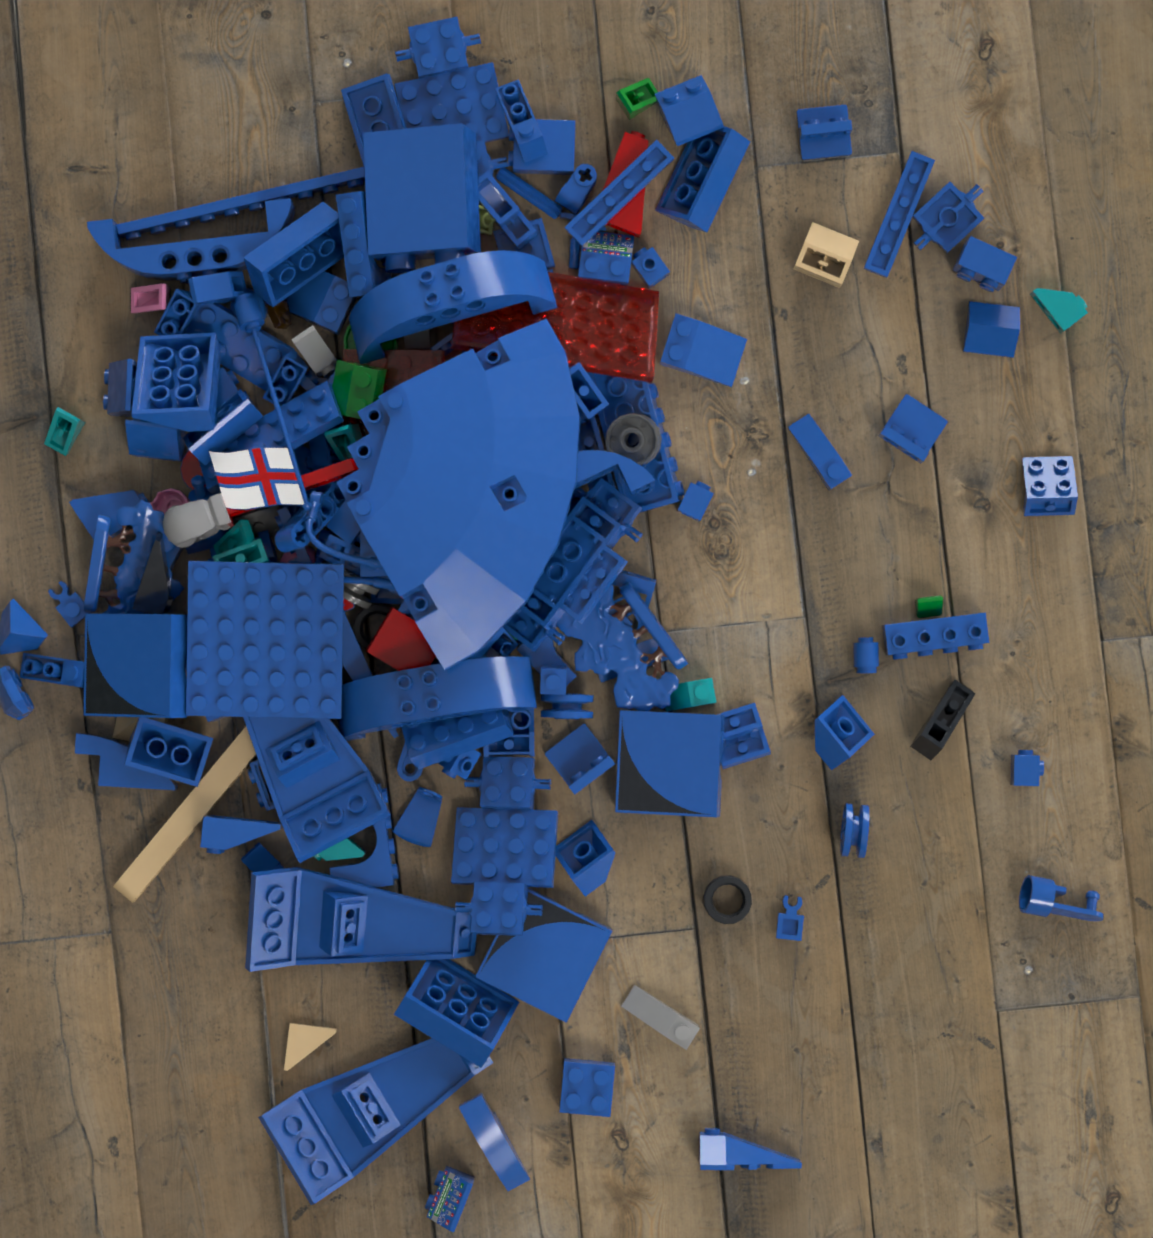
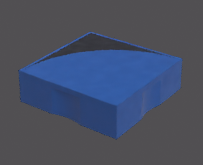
(135, 665)
(669, 763)
(549, 960)

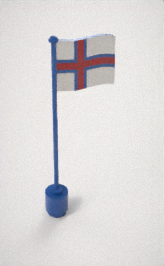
(259, 475)

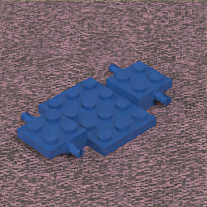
(450, 89)
(581, 565)
(504, 846)

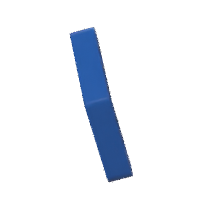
(293, 533)

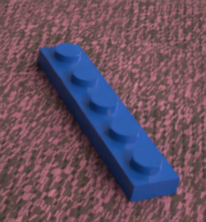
(619, 193)
(899, 214)

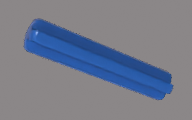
(529, 193)

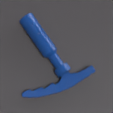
(574, 245)

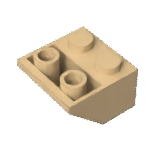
(826, 255)

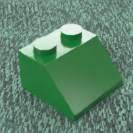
(357, 386)

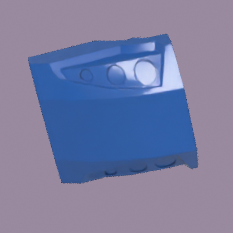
(12, 698)
(523, 740)

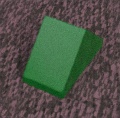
(636, 97)

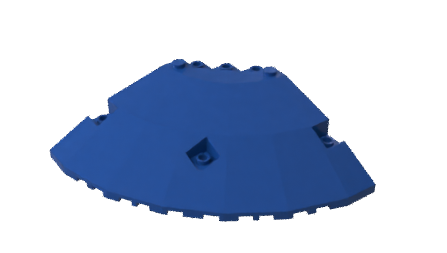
(439, 478)

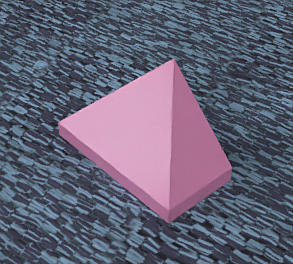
(149, 298)

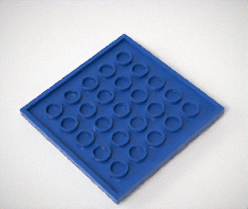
(265, 639)

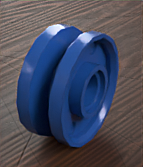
(567, 706)
(854, 830)

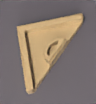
(304, 1040)

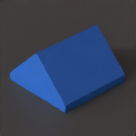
(992, 329)

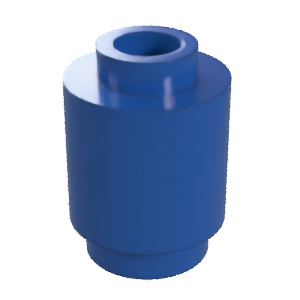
(866, 655)

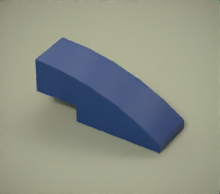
(504, 211)

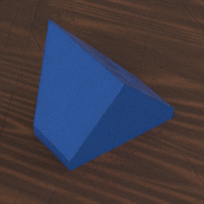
(19, 630)

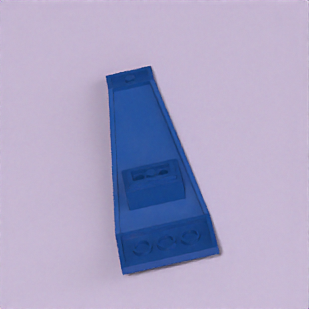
(321, 789)
(303, 921)
(331, 1133)

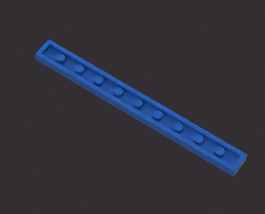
(231, 206)

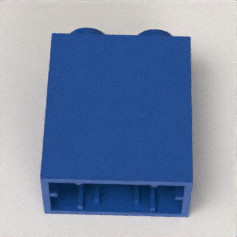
(421, 195)

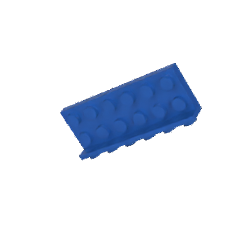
(640, 397)

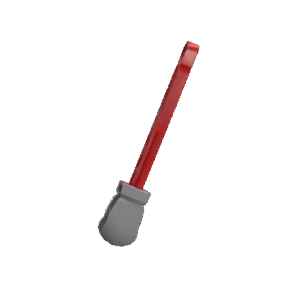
(204, 518)

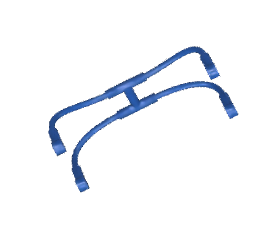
(317, 500)

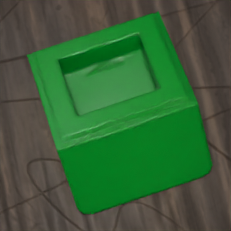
(929, 606)

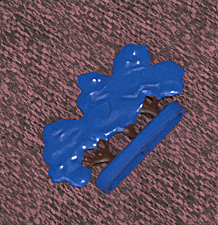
(128, 576)
(612, 646)

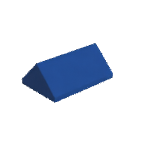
(231, 421)
(168, 751)

